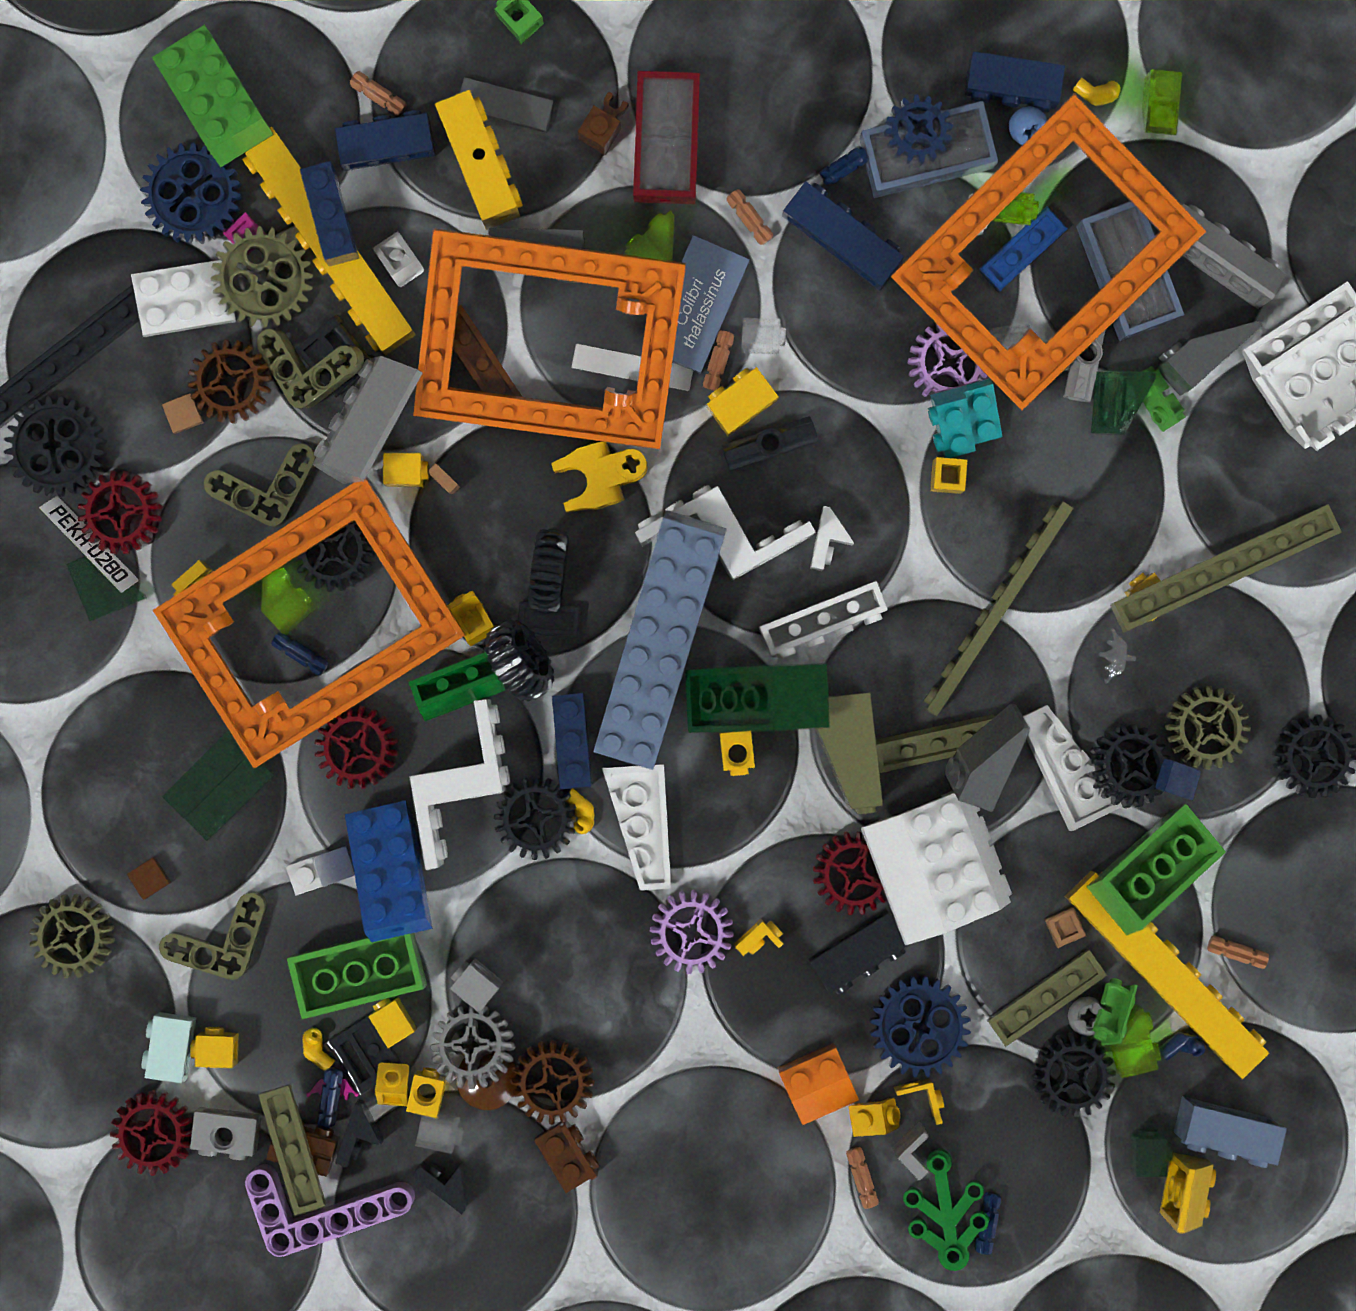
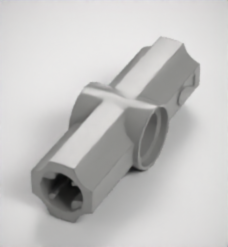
(1083, 374)

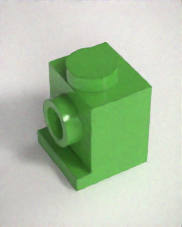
(526, 25)

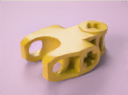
(603, 472)

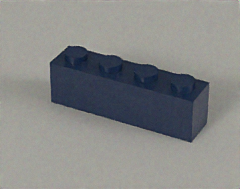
(843, 235)

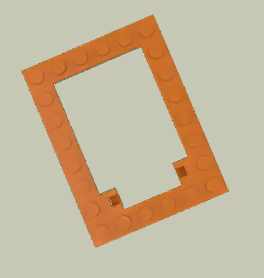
(1030, 363)
(625, 418)
(200, 613)

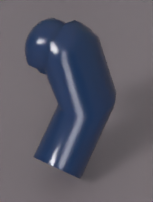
(1184, 1043)

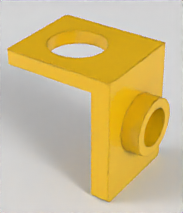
(934, 1096)

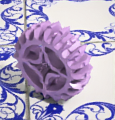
(941, 350)
(716, 941)

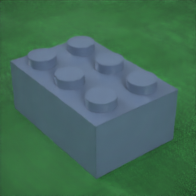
(1229, 1132)

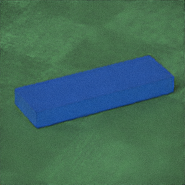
(1022, 249)

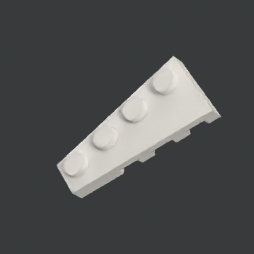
(1065, 770)
(642, 816)

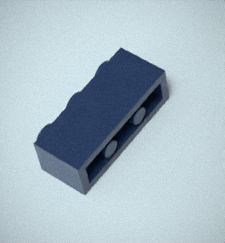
(1014, 81)
(385, 140)
(329, 213)
(572, 741)

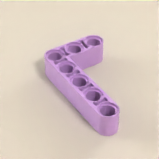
(322, 1218)

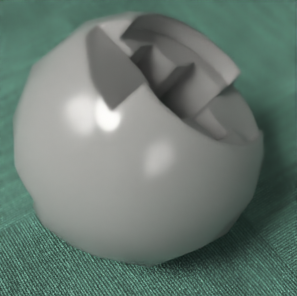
(1079, 1007)

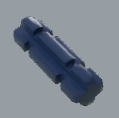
(844, 166)
(300, 653)
(330, 1097)
(984, 1243)

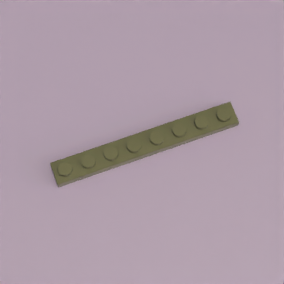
(1225, 568)
(1003, 597)

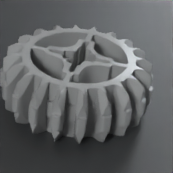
(445, 1046)

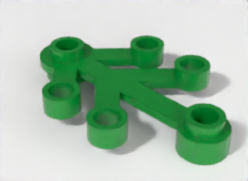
(947, 1215)

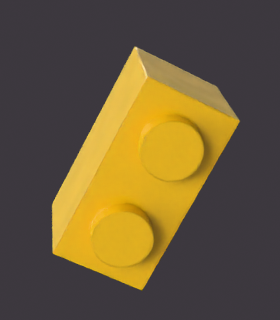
(741, 401)

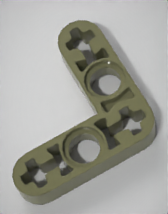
(301, 377)
(273, 496)
(231, 946)

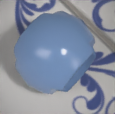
(1026, 123)

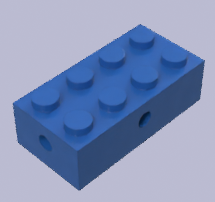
(388, 871)

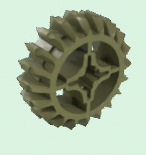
(1216, 717)
(65, 923)

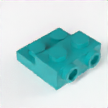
(964, 418)

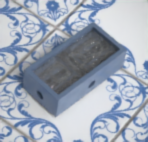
(966, 154)
(1110, 243)

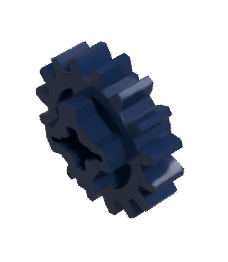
(928, 138)

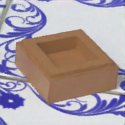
(182, 413)
(443, 479)
(1065, 927)

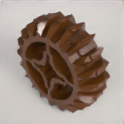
(217, 386)
(565, 1076)

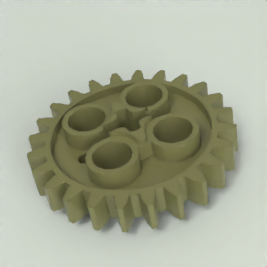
(274, 252)

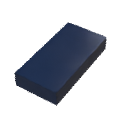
(1178, 779)

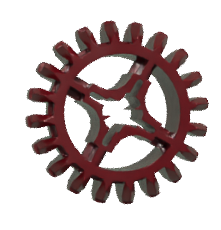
(94, 515)
(363, 734)
(843, 897)
(139, 1129)

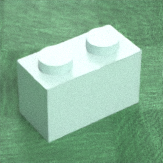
(168, 1047)

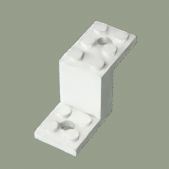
(736, 551)
(459, 784)

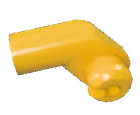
(1099, 94)
(584, 812)
(313, 1049)

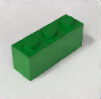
(455, 686)

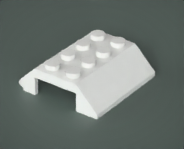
(1311, 369)
(937, 867)

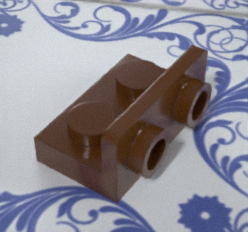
(567, 1156)

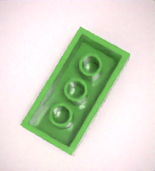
(212, 96)
(1156, 869)
(355, 973)

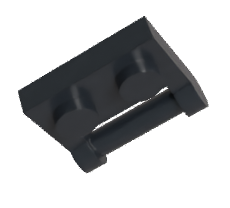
(318, 347)
(369, 1049)

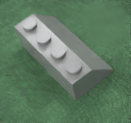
(1233, 262)
(365, 419)

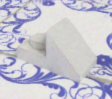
(398, 259)
(828, 530)
(320, 870)

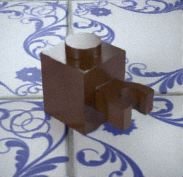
(601, 126)

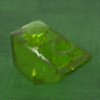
(1161, 101)
(1019, 210)
(657, 241)
(283, 602)
(1137, 1051)

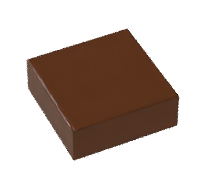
(148, 878)

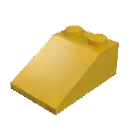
(1186, 1192)

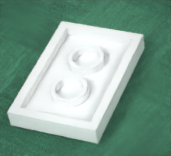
(179, 299)

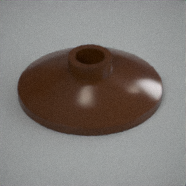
(494, 1095)

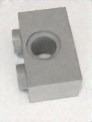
(475, 984)
(243, 1125)

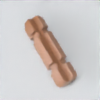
(378, 93)
(749, 217)
(718, 360)
(1238, 952)
(862, 1177)

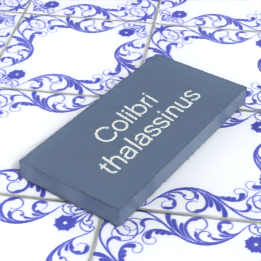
(707, 293)

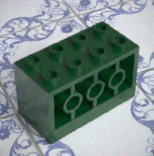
(757, 698)

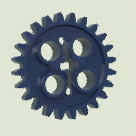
(173, 173)
(946, 1035)

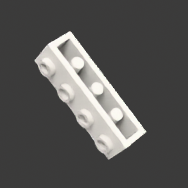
(823, 618)

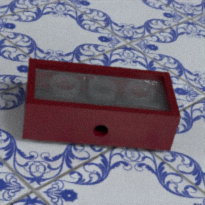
(666, 137)

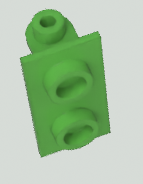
(1163, 410)
(1112, 1025)

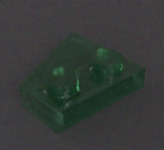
(1118, 400)
(98, 593)

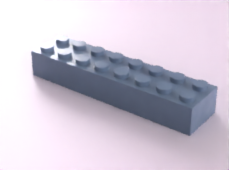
(659, 639)

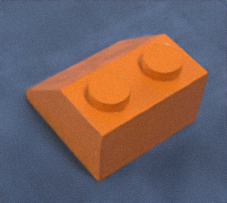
(818, 1084)

